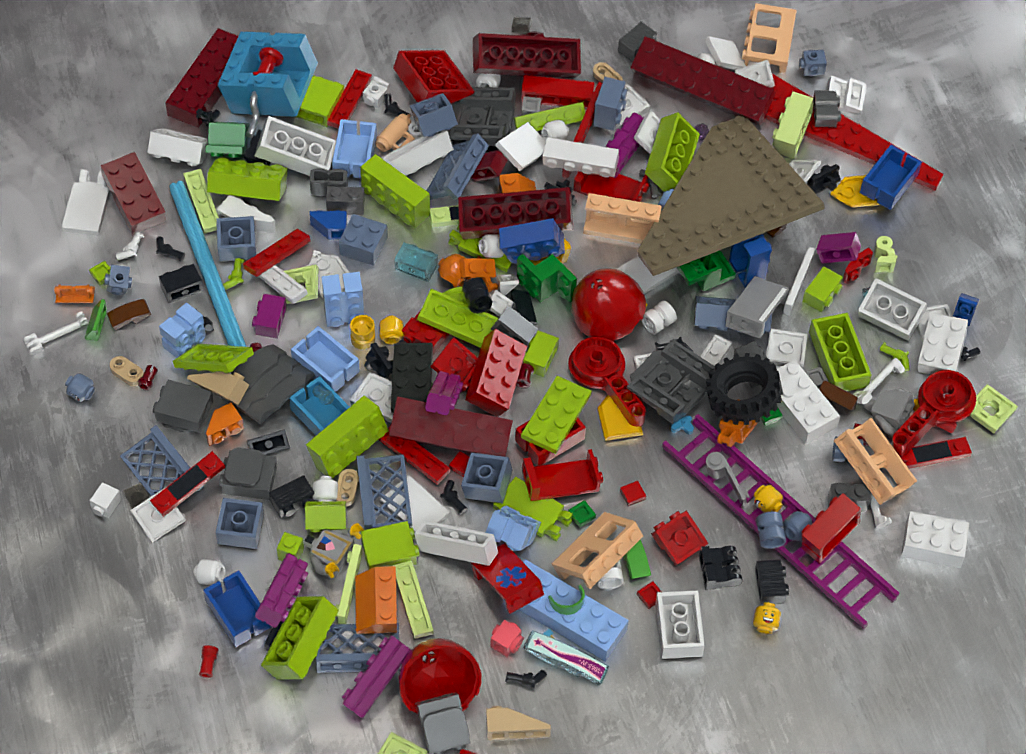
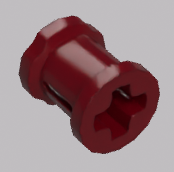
(525, 376)

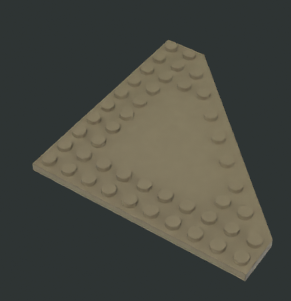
(726, 196)

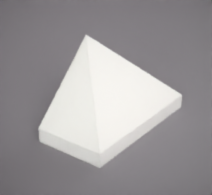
(506, 282)

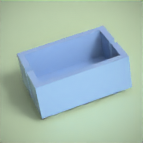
(354, 149)
(339, 305)
(326, 358)

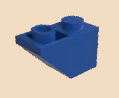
(329, 223)
(966, 307)

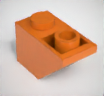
(223, 424)

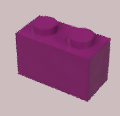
(838, 247)
(270, 316)

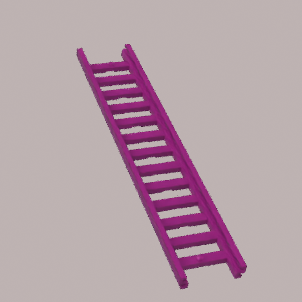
(750, 469)

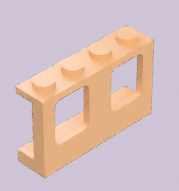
(781, 35)
(620, 223)
(869, 466)
(594, 540)

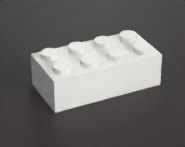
(294, 147)
(804, 404)

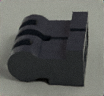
(720, 567)

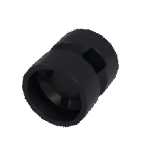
(477, 295)

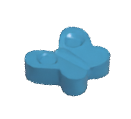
(683, 424)

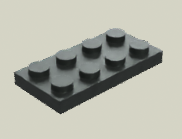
(411, 371)

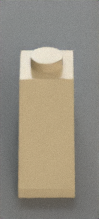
(222, 384)
(510, 724)

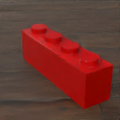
(557, 91)

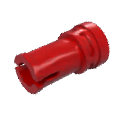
(208, 656)

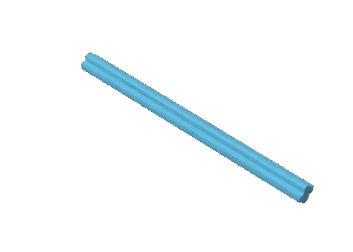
(206, 265)

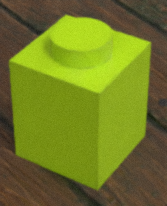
(290, 544)

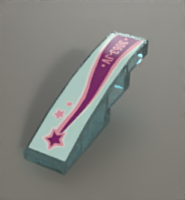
(565, 656)

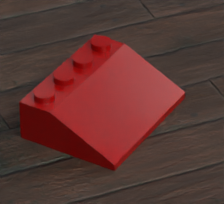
(431, 74)

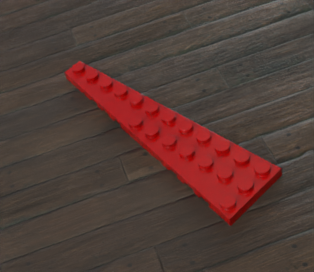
(847, 136)

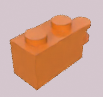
(734, 433)

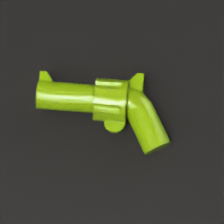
(236, 275)
(899, 354)

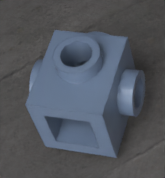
(813, 62)
(118, 279)

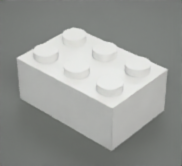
(892, 309)
(942, 344)
(935, 539)
(679, 624)

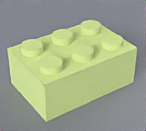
(793, 124)

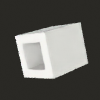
(105, 500)

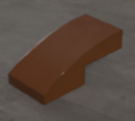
(130, 312)

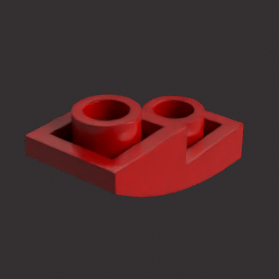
(854, 268)

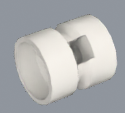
(658, 317)
(613, 578)

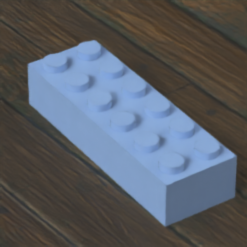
(591, 627)

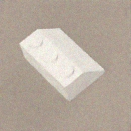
(178, 146)

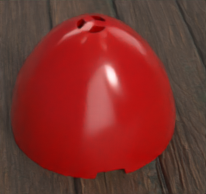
(612, 308)
(449, 672)

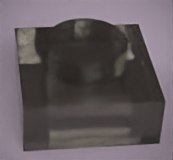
(521, 25)
(135, 495)

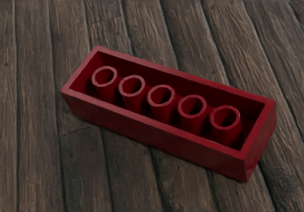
(526, 55)
(200, 83)
(489, 212)
(456, 431)

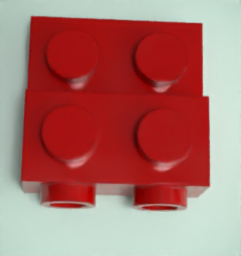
(419, 332)
(456, 360)
(679, 537)

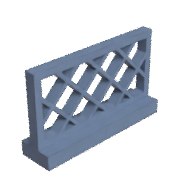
(457, 168)
(167, 450)
(366, 490)
(353, 662)

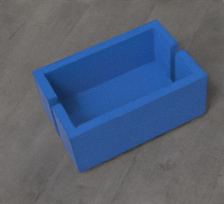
(888, 179)
(532, 239)
(751, 255)
(235, 608)

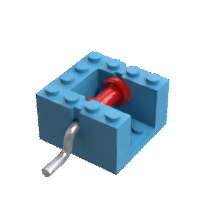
(267, 75)

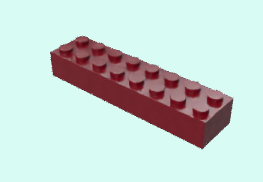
(702, 80)

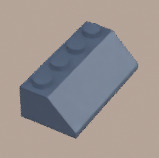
(713, 313)

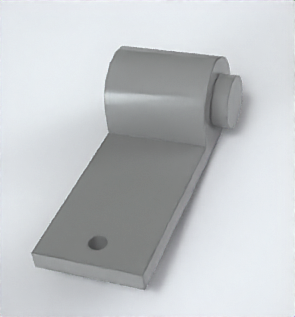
(718, 467)

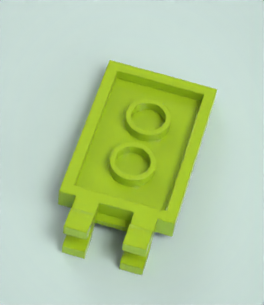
(471, 247)
(545, 511)

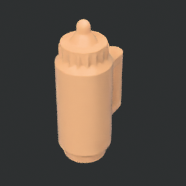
(393, 132)

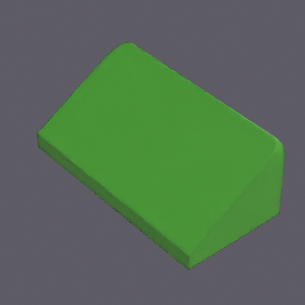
(96, 321)

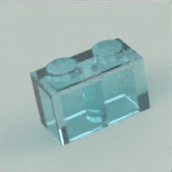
(416, 261)

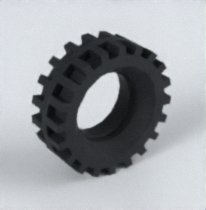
(739, 371)

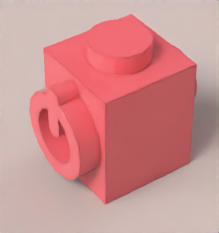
(506, 638)

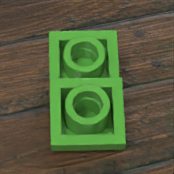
(637, 561)

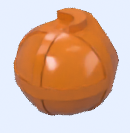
(450, 270)

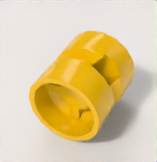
(362, 332)

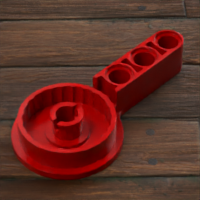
(586, 370)
(955, 407)

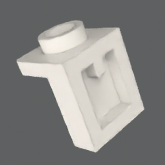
(499, 303)

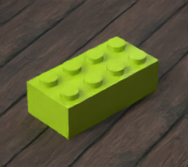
(671, 151)
(247, 179)
(395, 191)
(840, 352)
(347, 437)
(300, 637)

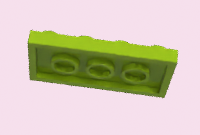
(455, 318)
(213, 357)
(556, 414)

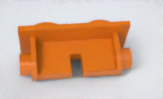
(74, 294)

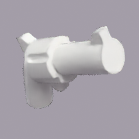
(132, 247)

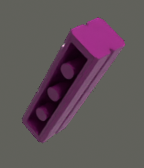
(625, 140)
(444, 393)
(281, 591)
(376, 677)

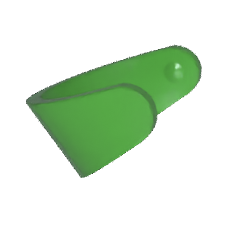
(568, 609)

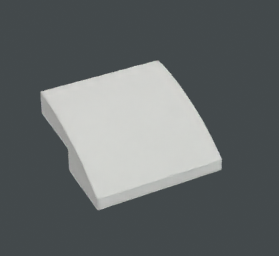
(850, 93)

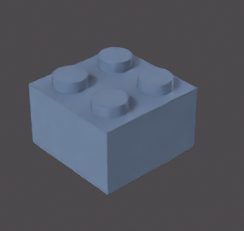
(610, 104)
(433, 115)
(236, 238)
(363, 239)
(486, 477)
(239, 523)

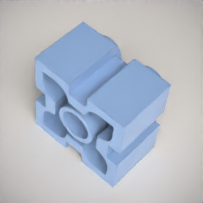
(182, 330)
(513, 528)

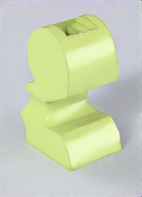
(885, 255)

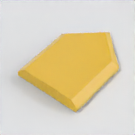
(849, 192)
(614, 423)

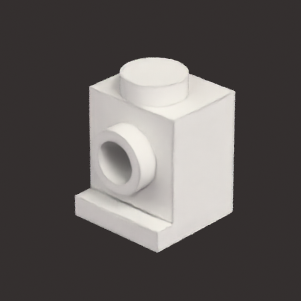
(374, 93)

